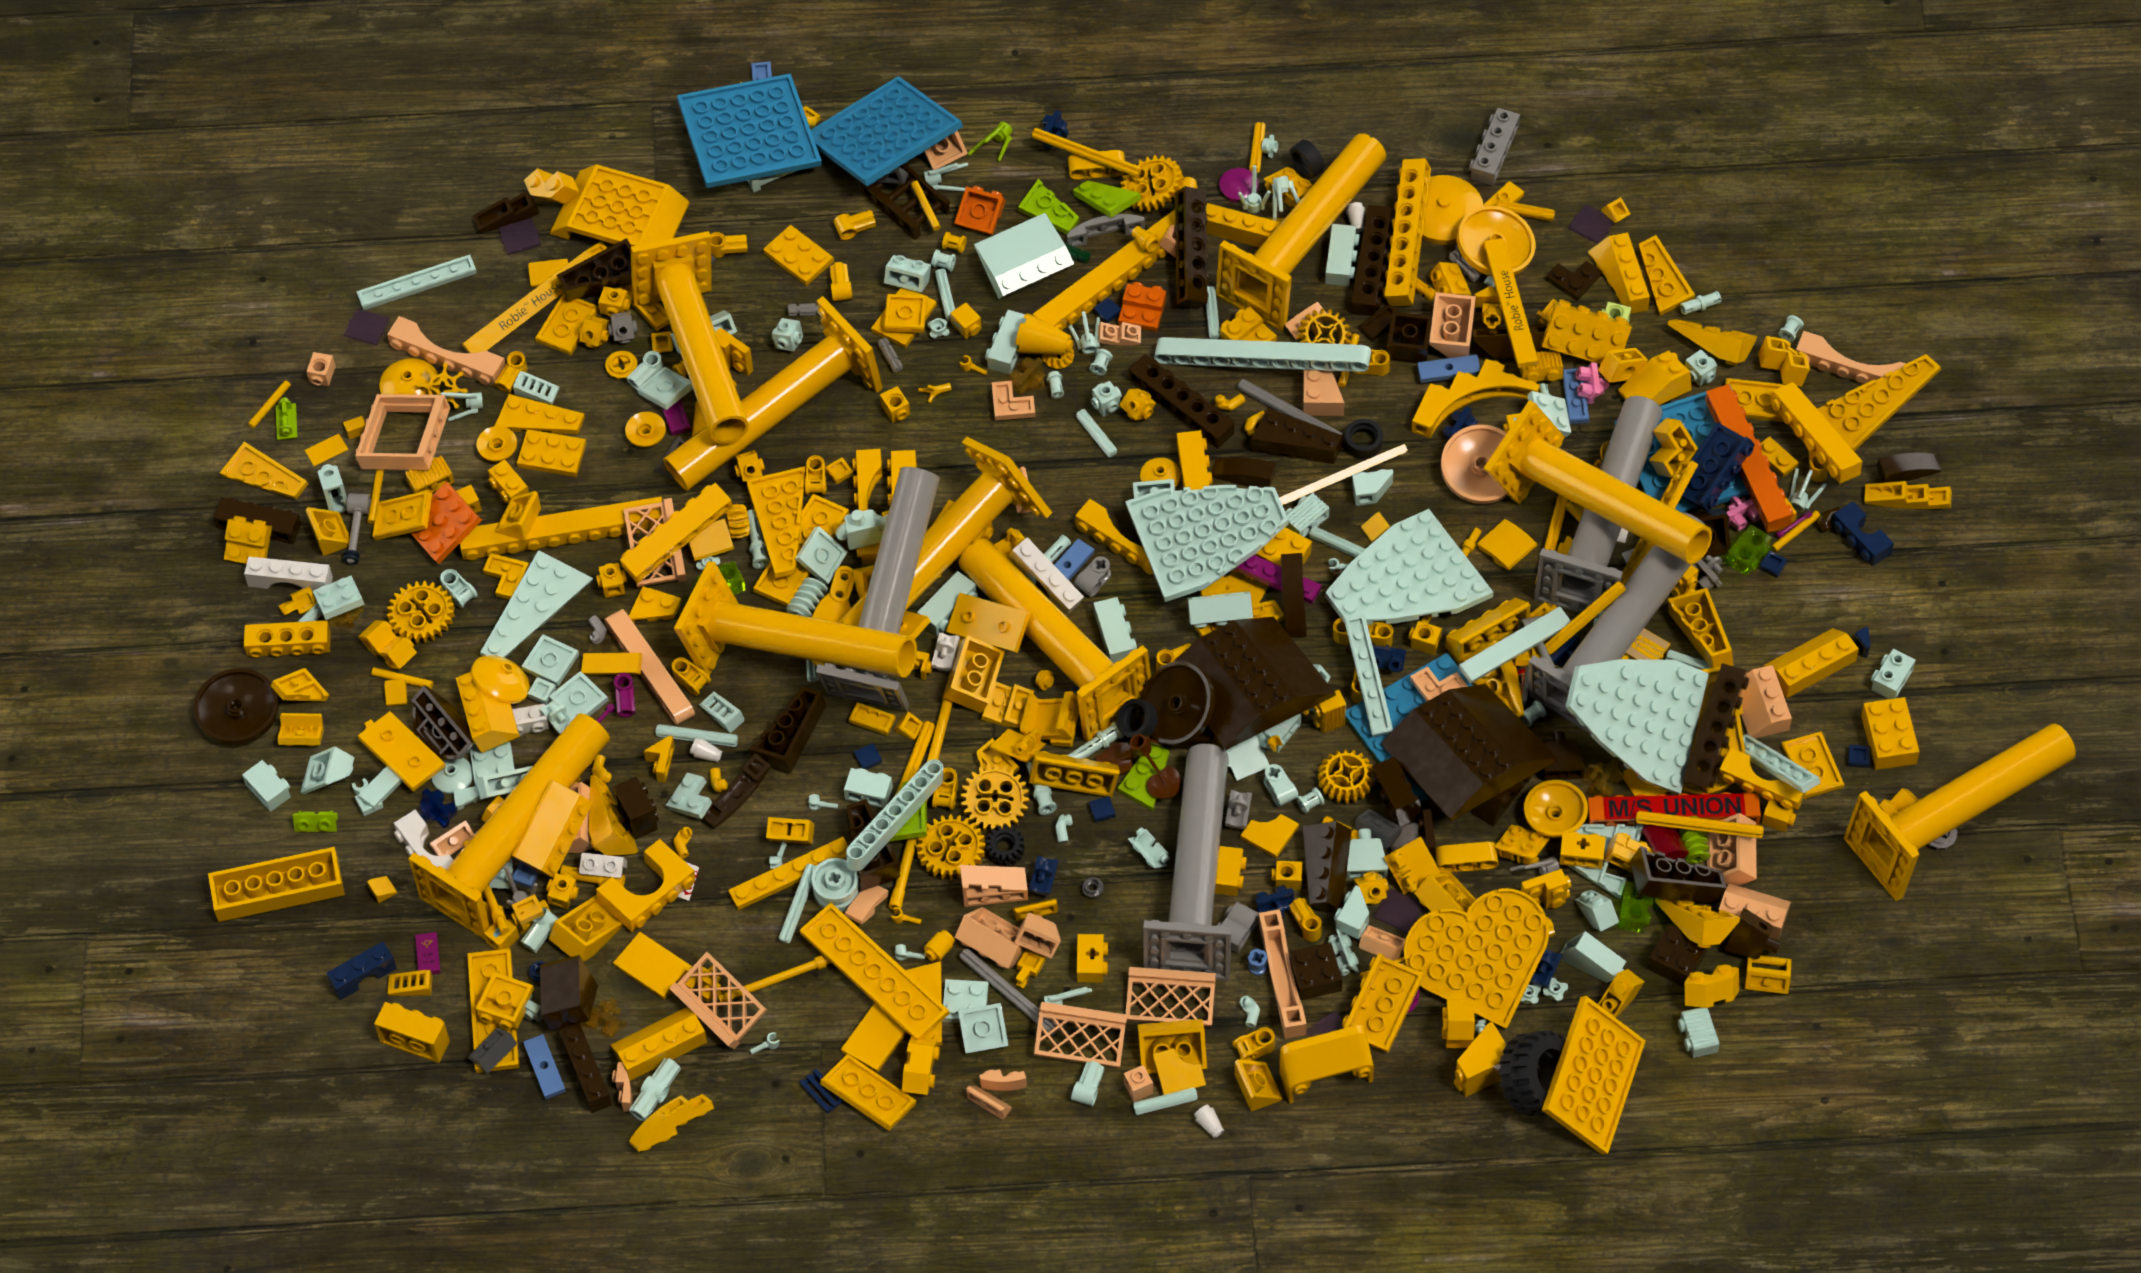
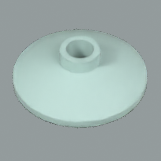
(459, 779)

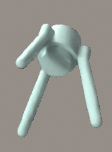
(933, 177)
(1281, 185)
(1253, 201)
(1088, 342)
(473, 400)
(1800, 499)
(1058, 998)

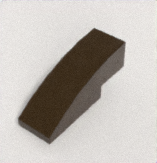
(506, 212)
(1907, 466)
(1244, 471)

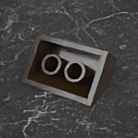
(1718, 522)

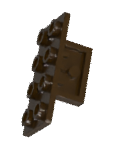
(1420, 827)

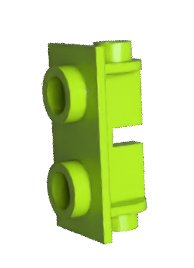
(286, 419)
(315, 822)

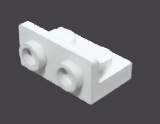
(530, 719)
(602, 865)

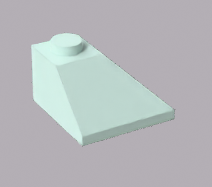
(326, 768)

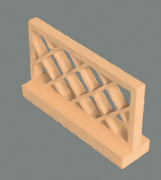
(676, 560)
(1168, 978)
(702, 1009)
(1078, 1016)

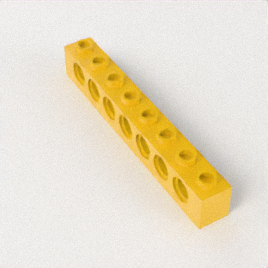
(1411, 201)

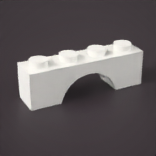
(1034, 562)
(265, 572)
(413, 832)

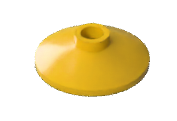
(642, 423)
(495, 437)
(1170, 470)

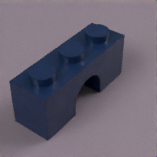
(1870, 546)
(348, 975)

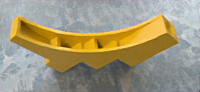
(1465, 389)

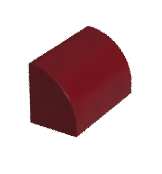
(1665, 841)

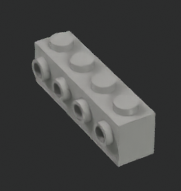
(1494, 146)

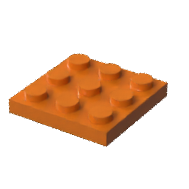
(448, 523)

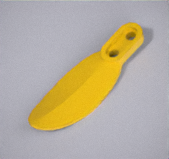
(834, 608)

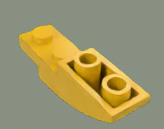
(663, 1122)

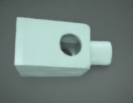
(330, 480)
(1366, 856)

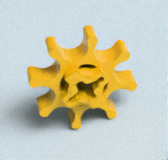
(444, 377)

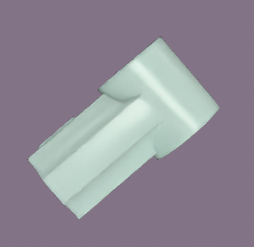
(645, 370)
(539, 931)
(1087, 1088)

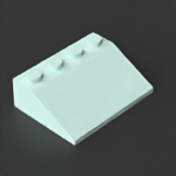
(1023, 255)

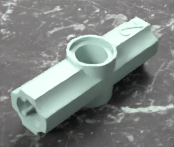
(654, 1089)

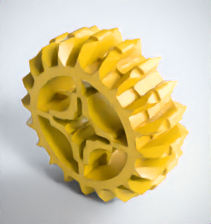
(1318, 328)
(1340, 786)

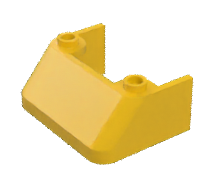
(1325, 1057)

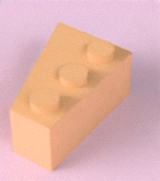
(1321, 394)
(992, 884)

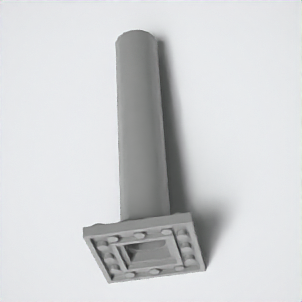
(1583, 574)
(889, 588)
(1613, 631)
(1189, 938)

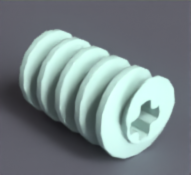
(806, 597)

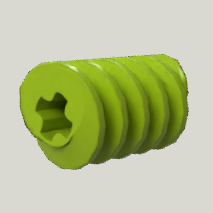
(1696, 845)

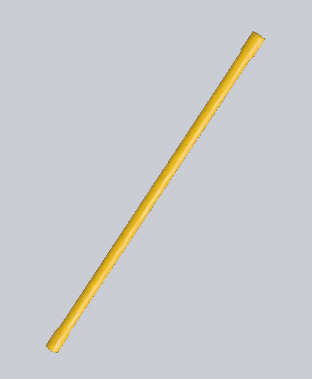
(899, 890)

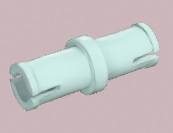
(1700, 303)

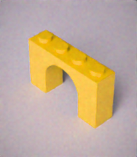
(635, 909)

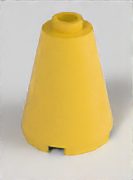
(1042, 338)

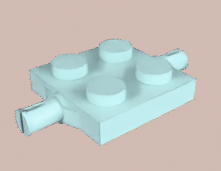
(1553, 408)

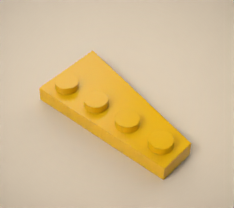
(261, 471)
(930, 978)

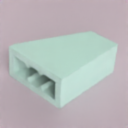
(1592, 957)

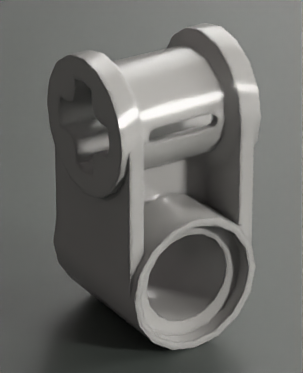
(1094, 576)

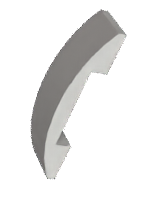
(1103, 225)

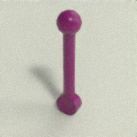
(1780, 533)
(610, 709)

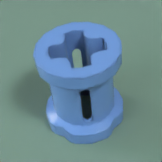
(1257, 962)

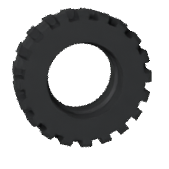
(1519, 1069)

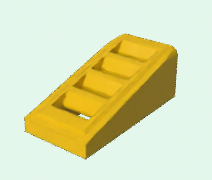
(417, 990)

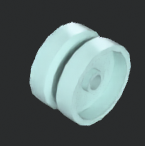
(835, 884)

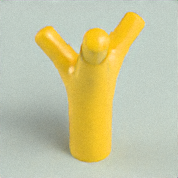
(935, 390)

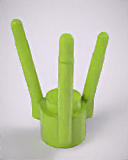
(1000, 133)

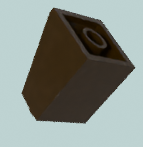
(566, 992)

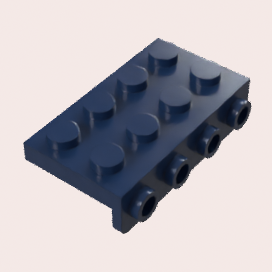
(1717, 462)

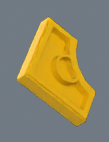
(1270, 836)
(1175, 1073)

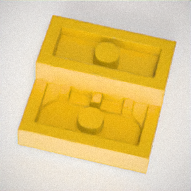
(1506, 544)
(1006, 705)

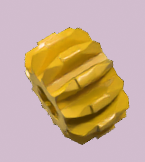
(737, 521)

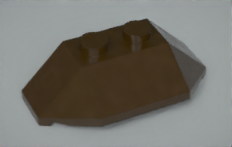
(1498, 343)
(440, 725)

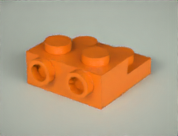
(980, 210)
(1143, 306)

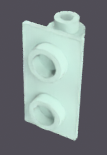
(1155, 855)
(1341, 945)

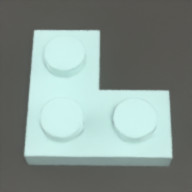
(687, 798)

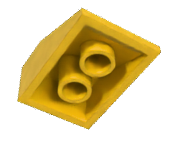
(1659, 379)
(585, 929)

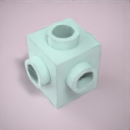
(787, 334)
(1701, 368)
(1106, 398)

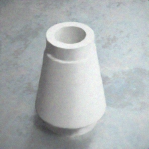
(1356, 216)
(704, 750)
(1209, 1121)

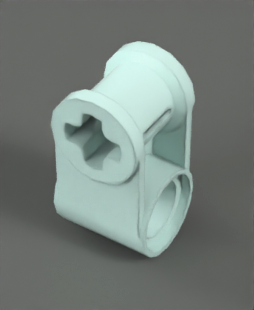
(459, 590)
(1279, 785)

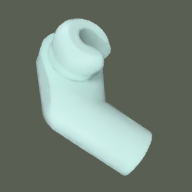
(1060, 827)

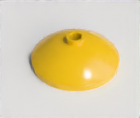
(394, 380)
(500, 679)
(1555, 798)

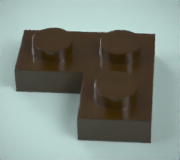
(1575, 283)

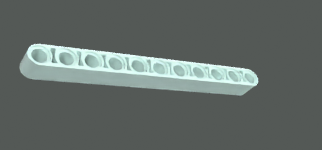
(1263, 354)

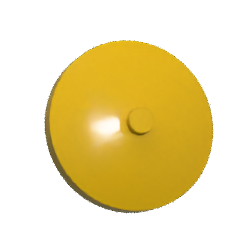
(1446, 206)
(1495, 223)

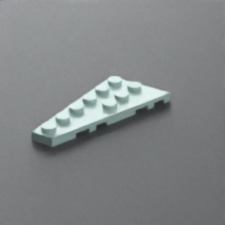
(538, 598)

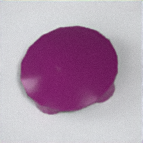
(1237, 181)

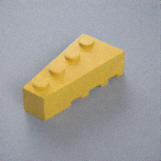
(1701, 625)

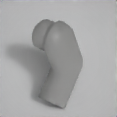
(599, 630)

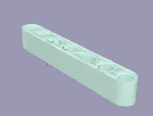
(894, 815)

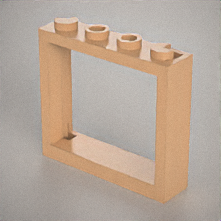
(402, 403)

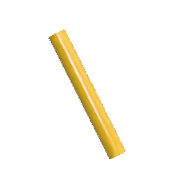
(925, 205)
(1344, 374)
(269, 404)
(375, 495)
(1795, 531)
(395, 676)

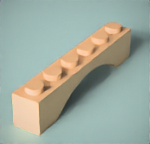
(1825, 358)
(479, 366)
(1281, 974)

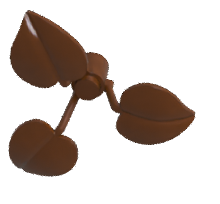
(1160, 785)

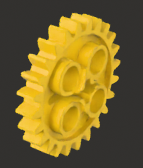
(1165, 180)
(435, 601)
(996, 779)
(967, 854)

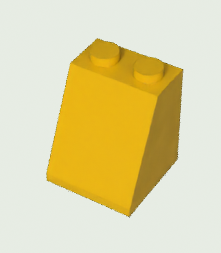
(1480, 1062)

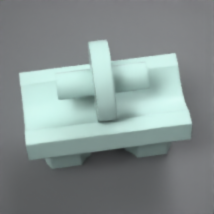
(557, 714)

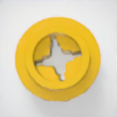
(626, 358)
(1054, 362)

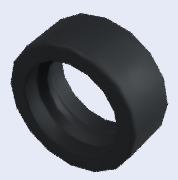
(1307, 159)
(1360, 451)
(1124, 715)

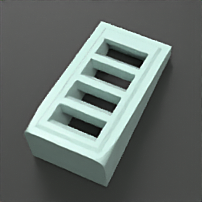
(526, 392)
(729, 721)

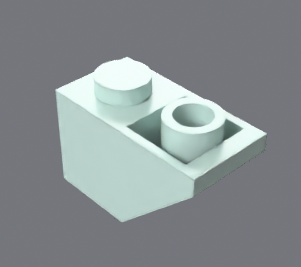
(1371, 486)
(1597, 910)
(1354, 915)

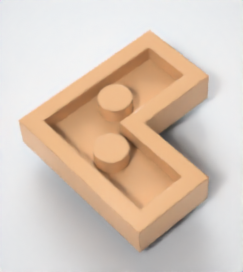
(1010, 407)
(1429, 685)

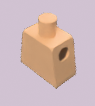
(1038, 935)

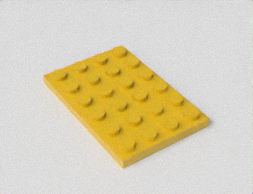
(1593, 1075)

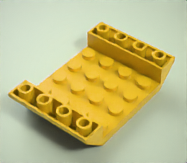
(620, 207)

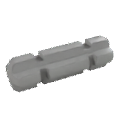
(1455, 257)
(802, 309)
(890, 355)

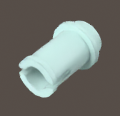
(1054, 380)

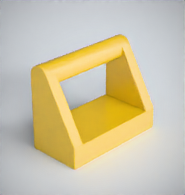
(1768, 979)

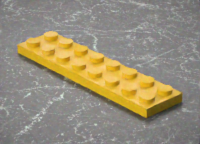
(874, 972)

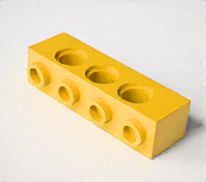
(279, 632)

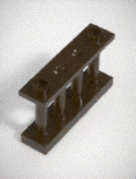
(899, 214)

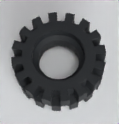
(1002, 835)

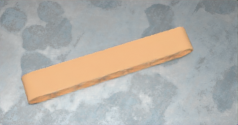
(652, 669)

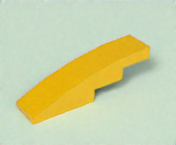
(1907, 496)

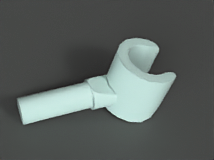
(1335, 562)
(815, 803)
(776, 861)
(902, 954)
(767, 1044)

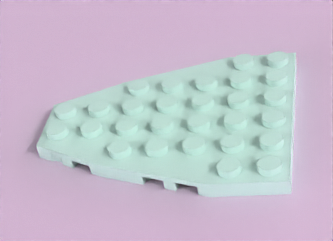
(1203, 532)
(1408, 575)
(1641, 714)

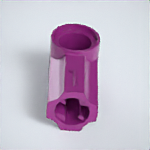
(625, 695)

